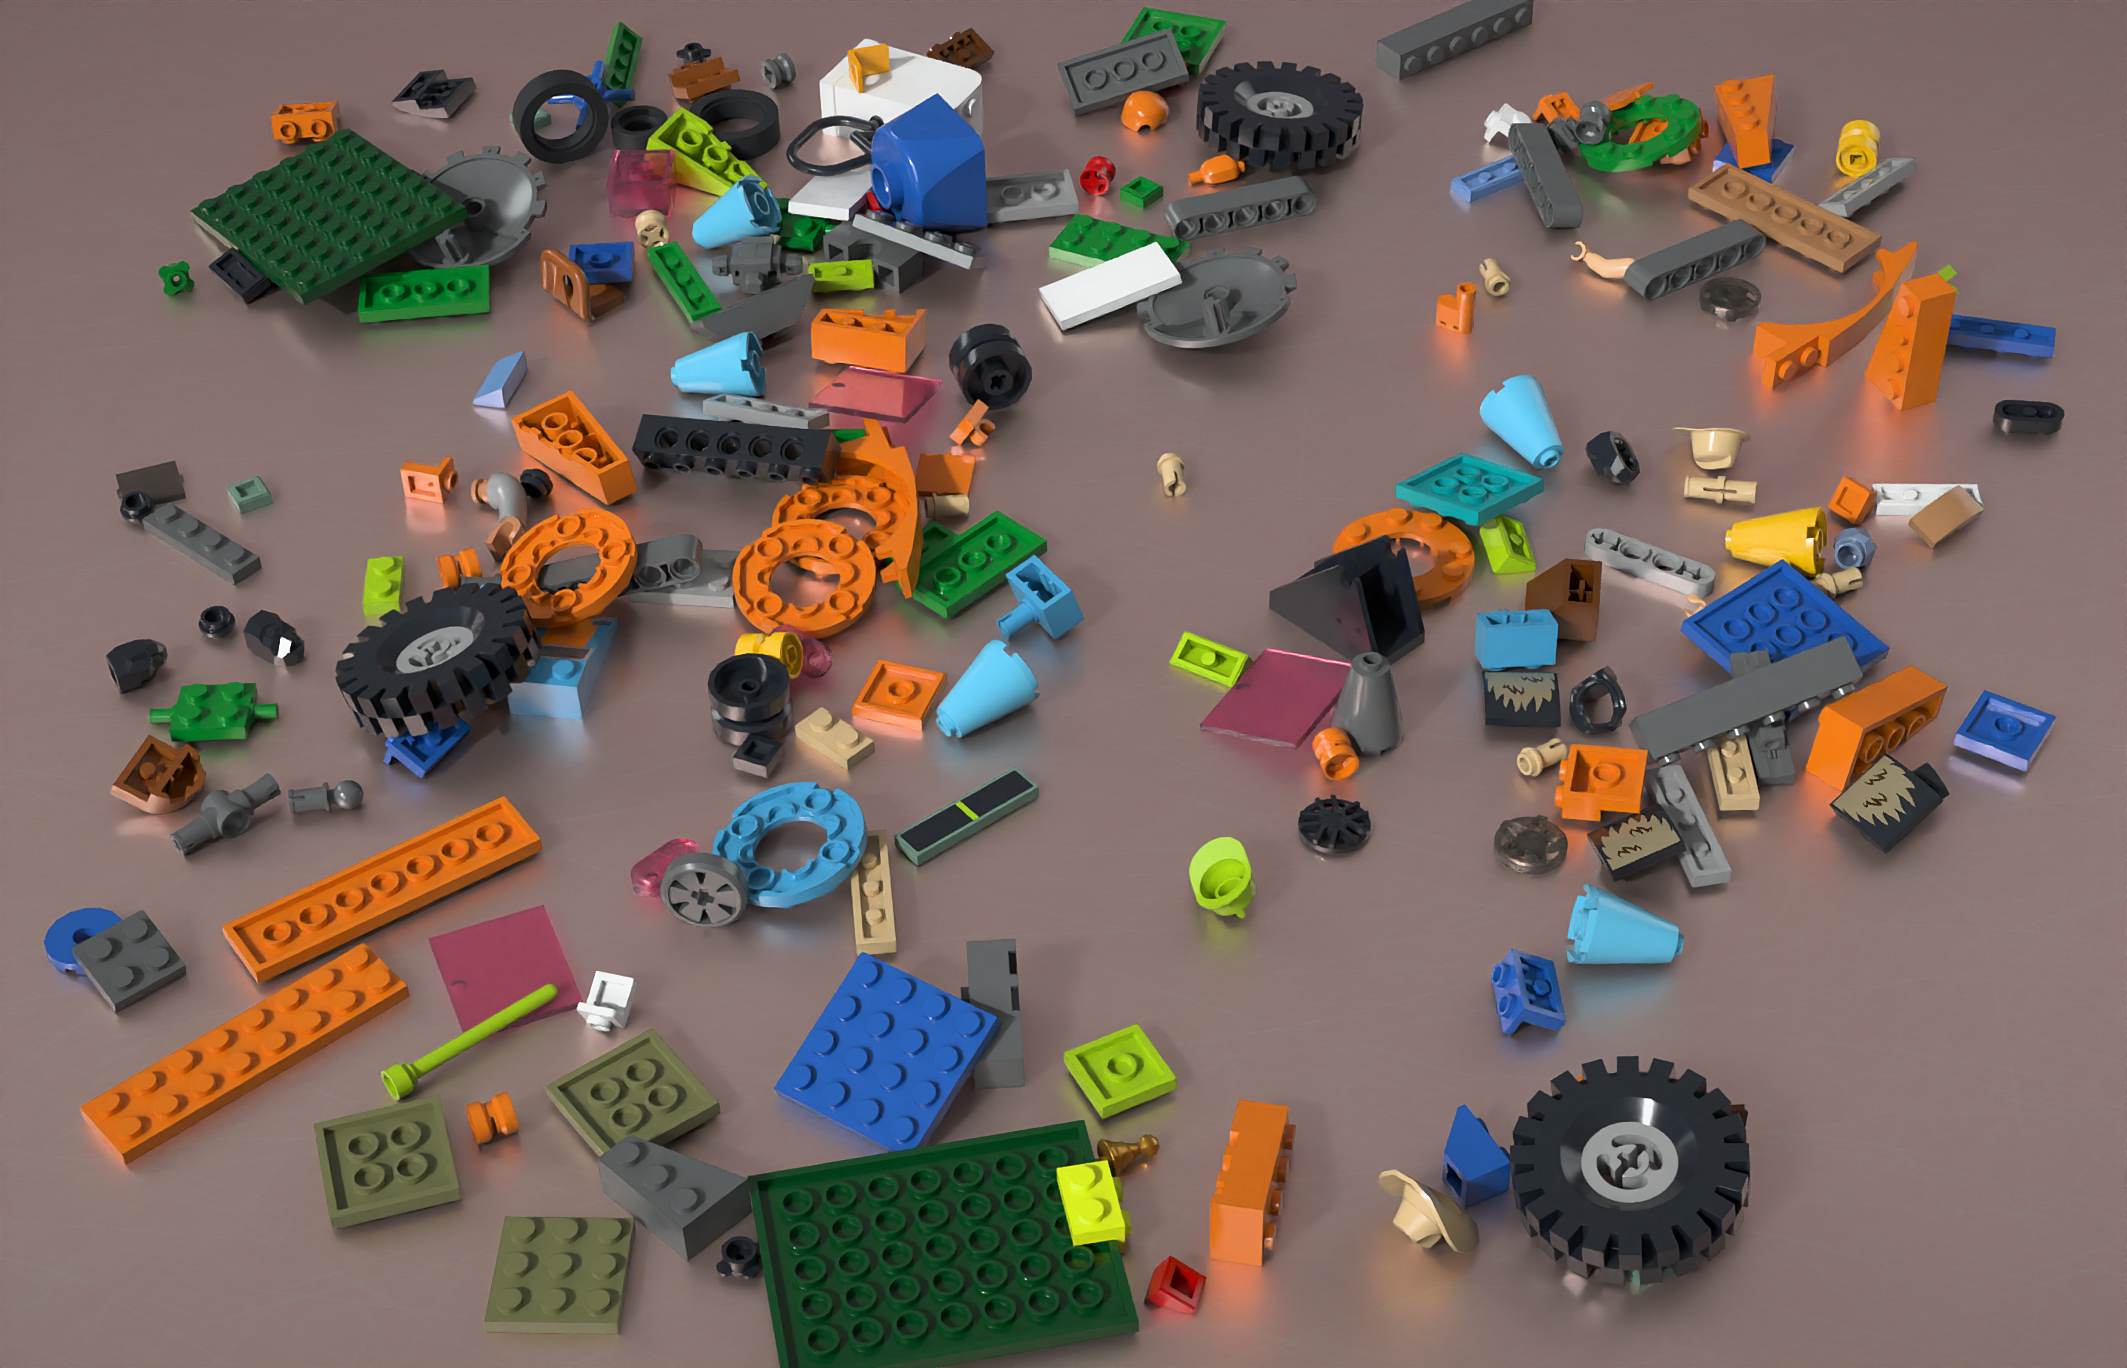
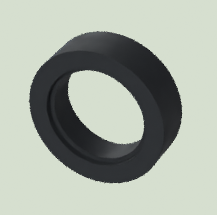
(541, 90)
(742, 105)

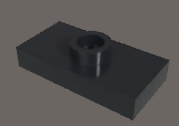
(239, 275)

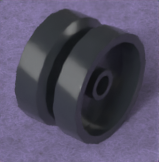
(990, 366)
(749, 697)

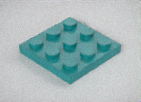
(1469, 489)

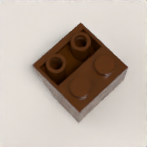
(1571, 595)

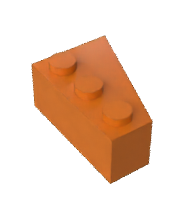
(869, 340)

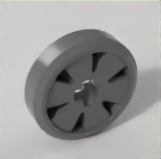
(723, 879)

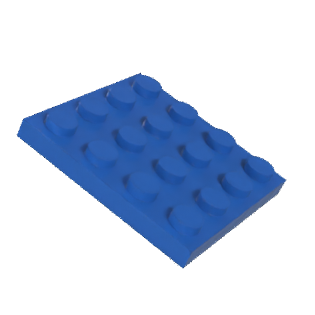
(1780, 615)
(887, 1056)

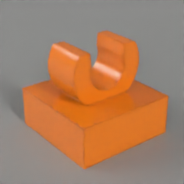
(974, 426)
(1852, 500)

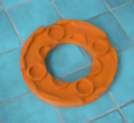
(850, 492)
(588, 527)
(796, 539)
(1446, 541)

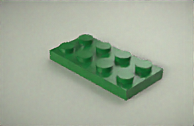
(1095, 241)
(424, 293)
(974, 563)

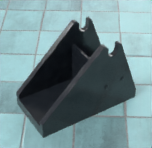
(1357, 601)

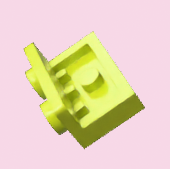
(1092, 1204)

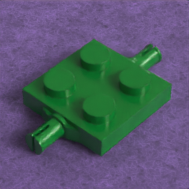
(799, 230)
(214, 712)

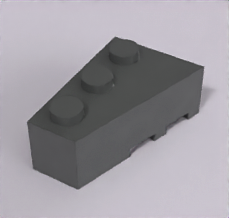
(995, 990)

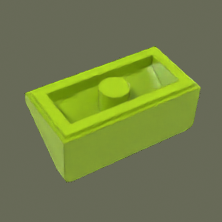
(1507, 546)
(1210, 659)

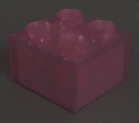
(641, 182)

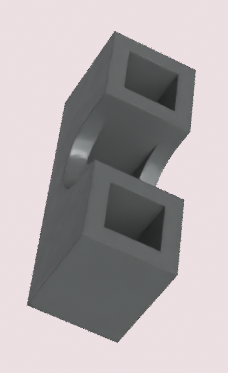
(893, 263)

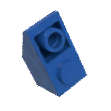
(1473, 1161)

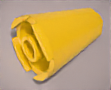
(1789, 536)

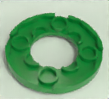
(1680, 133)

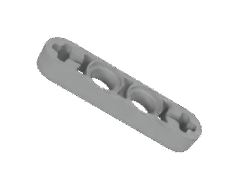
(1612, 547)

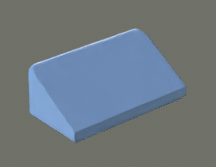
(502, 381)

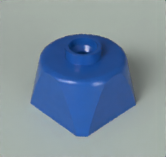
(931, 169)

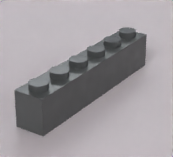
(1450, 35)
(1747, 701)

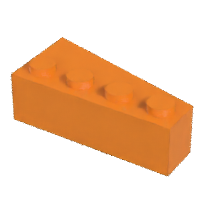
(1748, 117)
(1914, 342)
(575, 446)
(1872, 724)
(1249, 1183)

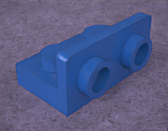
(425, 751)
(1527, 992)

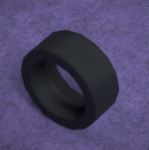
(634, 119)

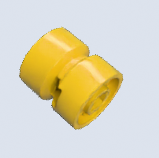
(1858, 148)
(780, 645)

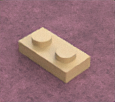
(834, 738)

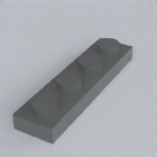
(202, 543)

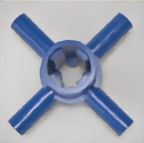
(608, 95)

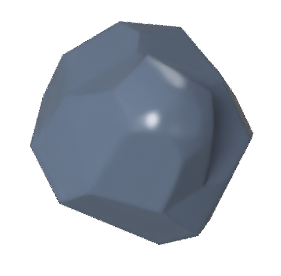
(1854, 548)

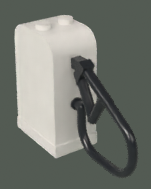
(885, 97)

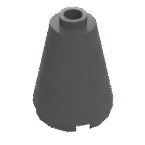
(1369, 706)

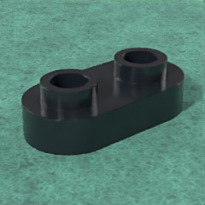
(2028, 416)

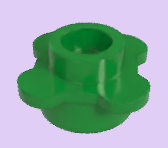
(179, 269)

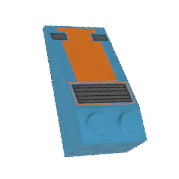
(565, 670)

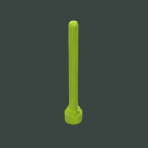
(401, 1078)

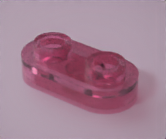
(811, 650)
(649, 872)

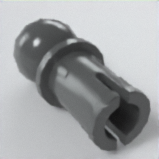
(346, 795)

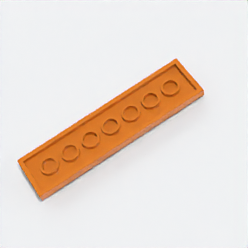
(381, 889)
(243, 1053)

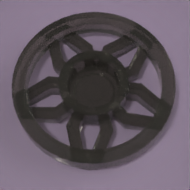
(1731, 300)
(1530, 844)

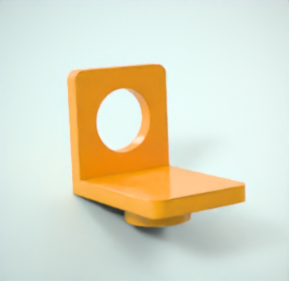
(867, 62)

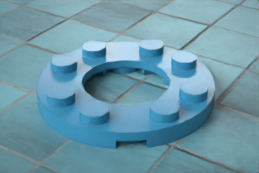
(789, 803)

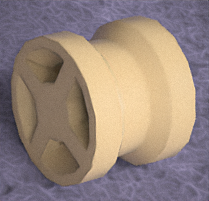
(654, 236)

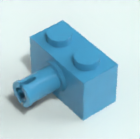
(1041, 600)
(1516, 639)

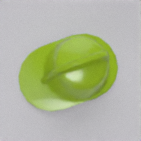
(1223, 877)

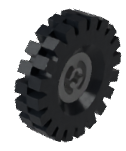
(1279, 115)
(438, 659)
(1614, 1129)

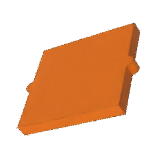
(1624, 97)
(944, 474)

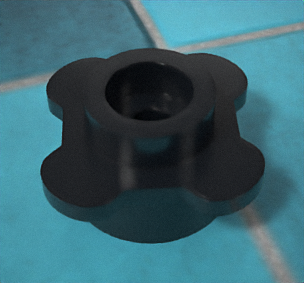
(693, 52)
(739, 1258)

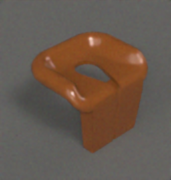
(583, 298)

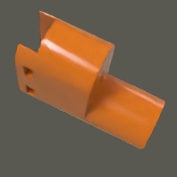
(1457, 310)

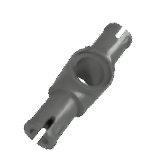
(225, 814)

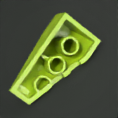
(699, 155)

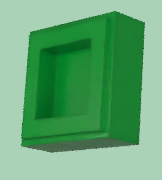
(1141, 192)

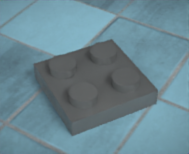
(129, 960)

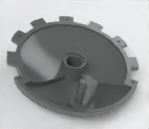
(500, 206)
(1219, 299)

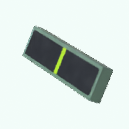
(966, 816)

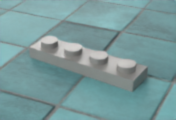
(1869, 186)
(763, 412)
(1704, 858)

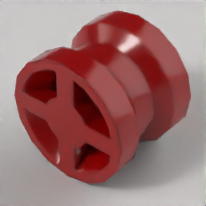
(1091, 176)

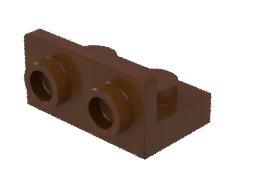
(963, 50)

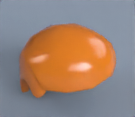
(1144, 109)

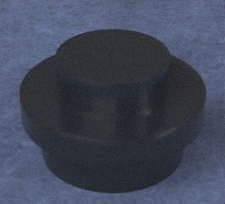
(536, 483)
(137, 506)
(216, 622)

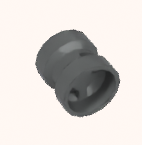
(1592, 122)

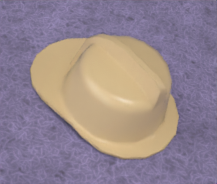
(1715, 446)

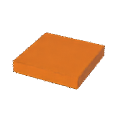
(900, 695)

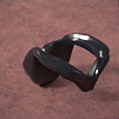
(1594, 687)

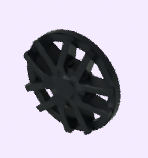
(1334, 825)

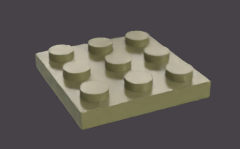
(633, 1092)
(386, 1162)
(560, 1275)

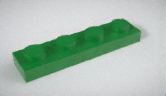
(621, 59)
(682, 281)

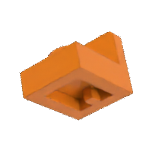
(1556, 105)
(428, 481)

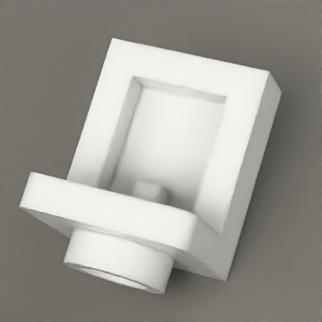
(1502, 121)
(608, 1001)

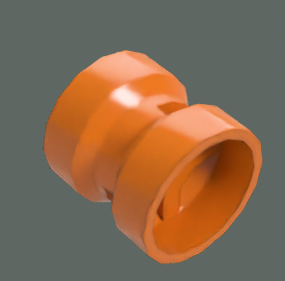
(454, 567)
(1335, 754)
(502, 1118)

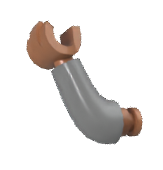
(509, 497)

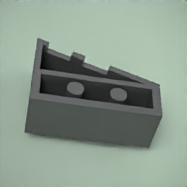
(674, 1194)

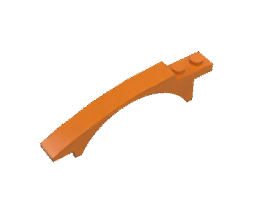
(1798, 346)
(880, 459)

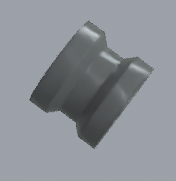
(778, 70)

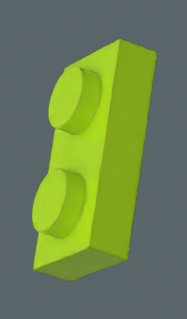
(842, 275)
(383, 585)

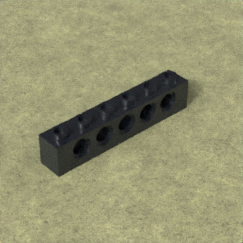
(690, 436)

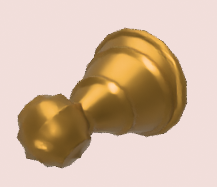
(1122, 1154)

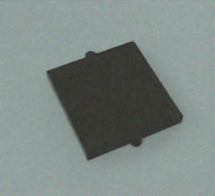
(159, 481)

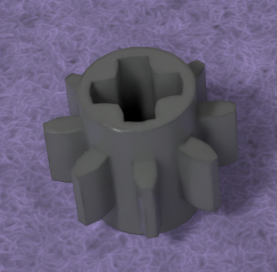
(1562, 133)

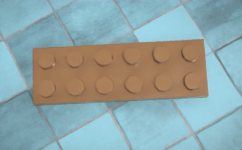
(1785, 217)

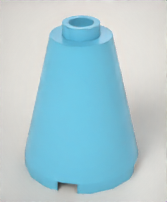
(739, 213)
(723, 368)
(1524, 421)
(987, 691)
(1619, 932)

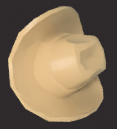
(1429, 1214)

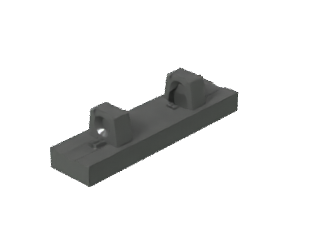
(1768, 744)

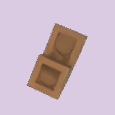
(1945, 515)

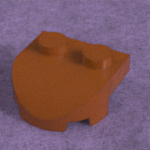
(696, 79)
(160, 777)

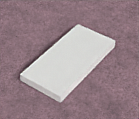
(833, 196)
(1110, 286)

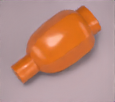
(1217, 171)

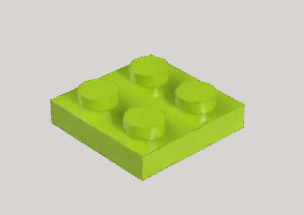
(1120, 1071)

